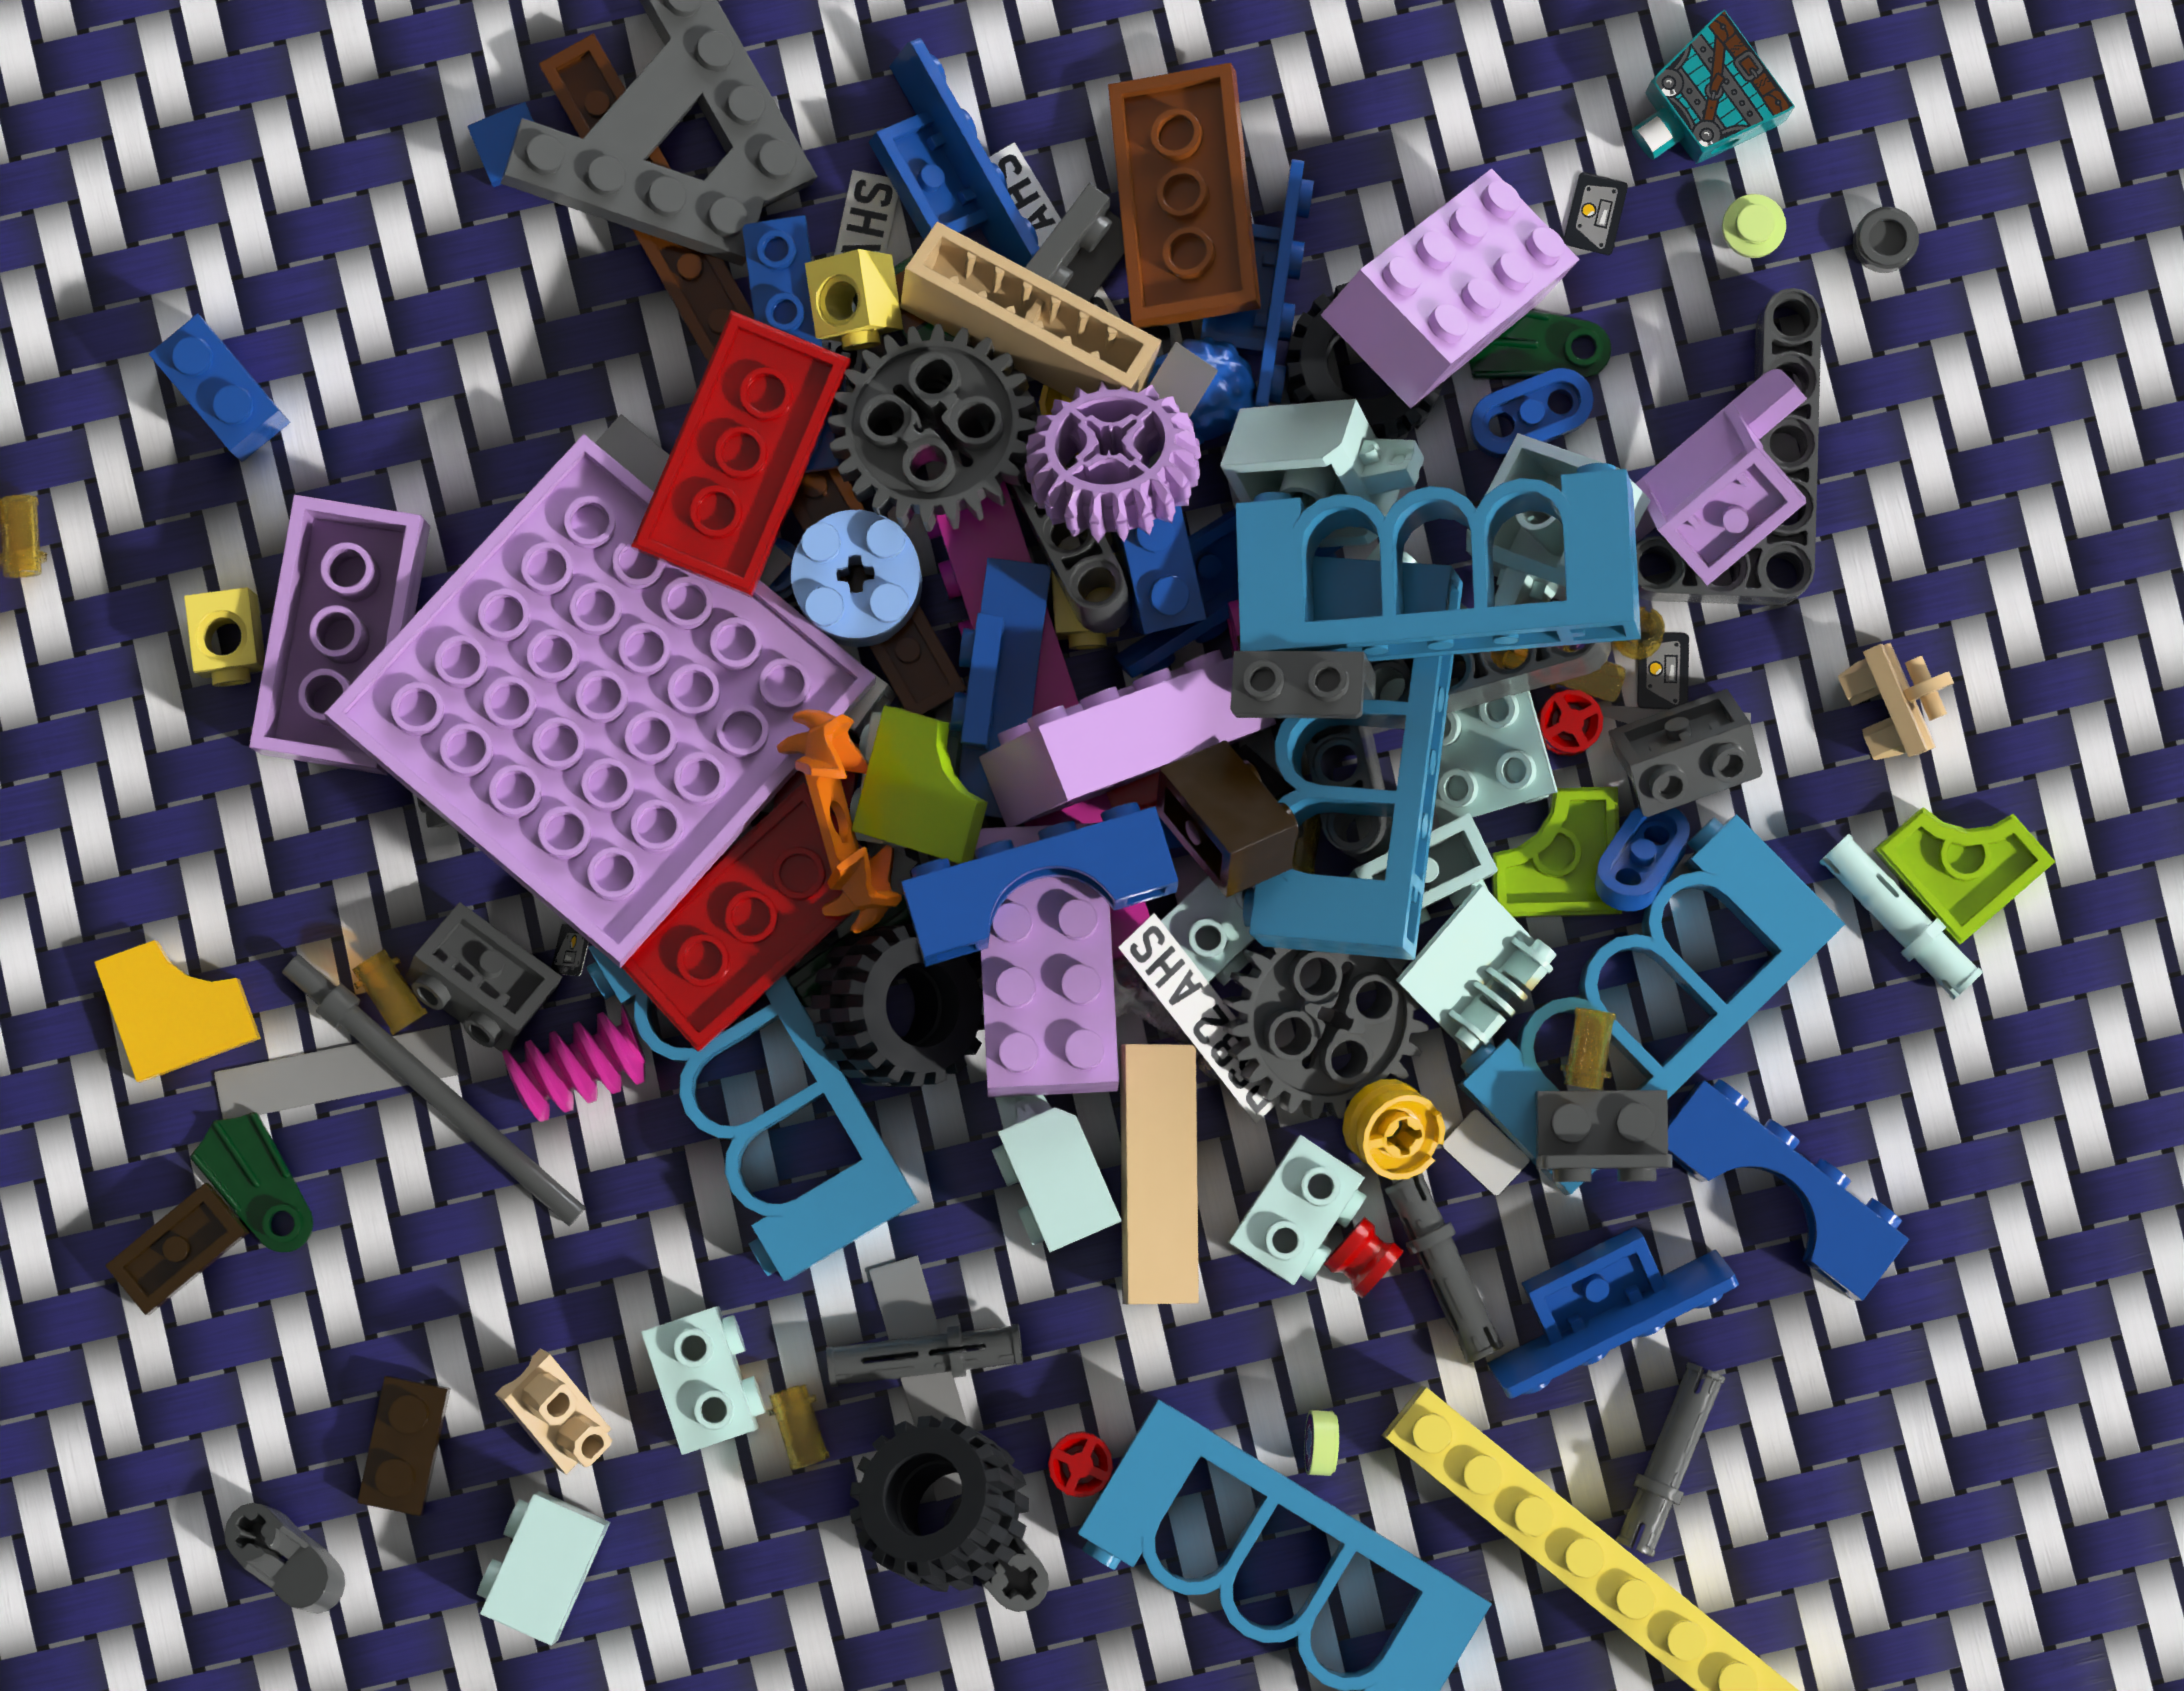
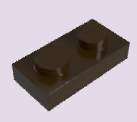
(177, 1249)
(404, 1445)

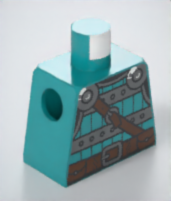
(1712, 96)

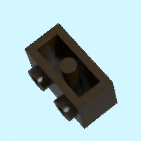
(1226, 818)

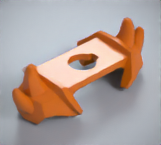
(826, 758)

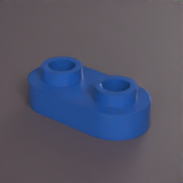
(1528, 410)
(1638, 861)

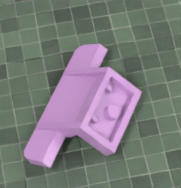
(1720, 486)

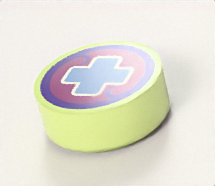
(1321, 1443)

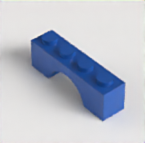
(1118, 858)
(1845, 1238)

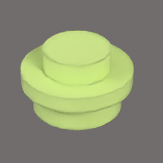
(1753, 226)

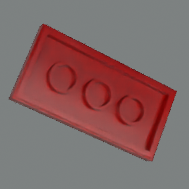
(741, 454)
(741, 924)

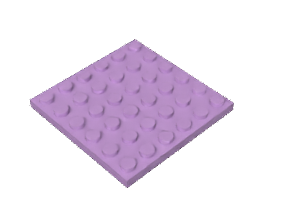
(595, 705)

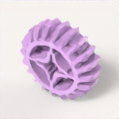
(1111, 480)

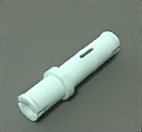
(1901, 917)

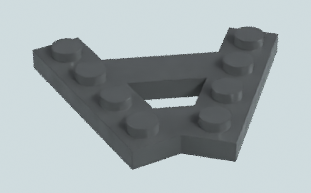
(609, 168)

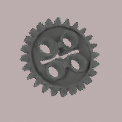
(889, 463)
(1376, 1034)

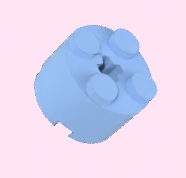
(827, 555)

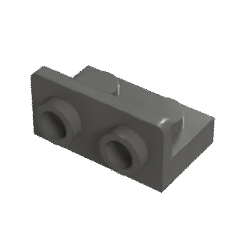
(1082, 246)
(1301, 684)
(1687, 752)
(481, 978)
(1602, 1132)

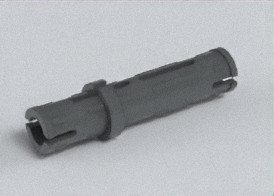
(1440, 1258)
(1002, 1348)
(1670, 1460)

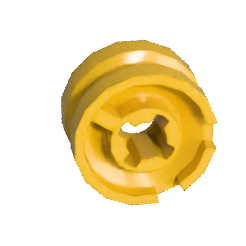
(1375, 1116)

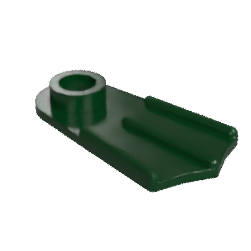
(1540, 345)
(254, 1179)

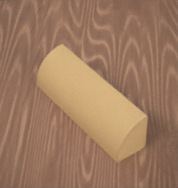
(1032, 319)
(1159, 1174)

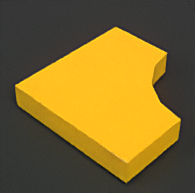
(168, 1015)

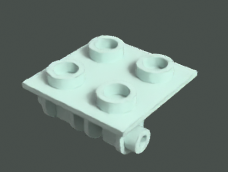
(1492, 759)
(1476, 969)

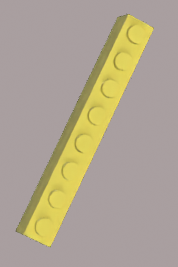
(1575, 1550)

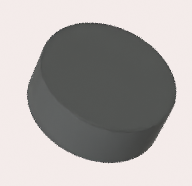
(1885, 239)

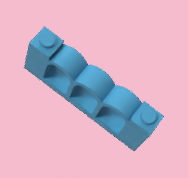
(1600, 556)
(1761, 894)
(1349, 912)
(827, 1216)
(1150, 1477)

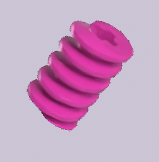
(577, 1065)

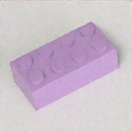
(1449, 287)
(339, 601)
(1114, 738)
(1048, 986)

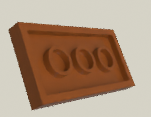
(1184, 196)

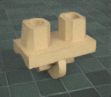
(1882, 675)
(556, 1414)

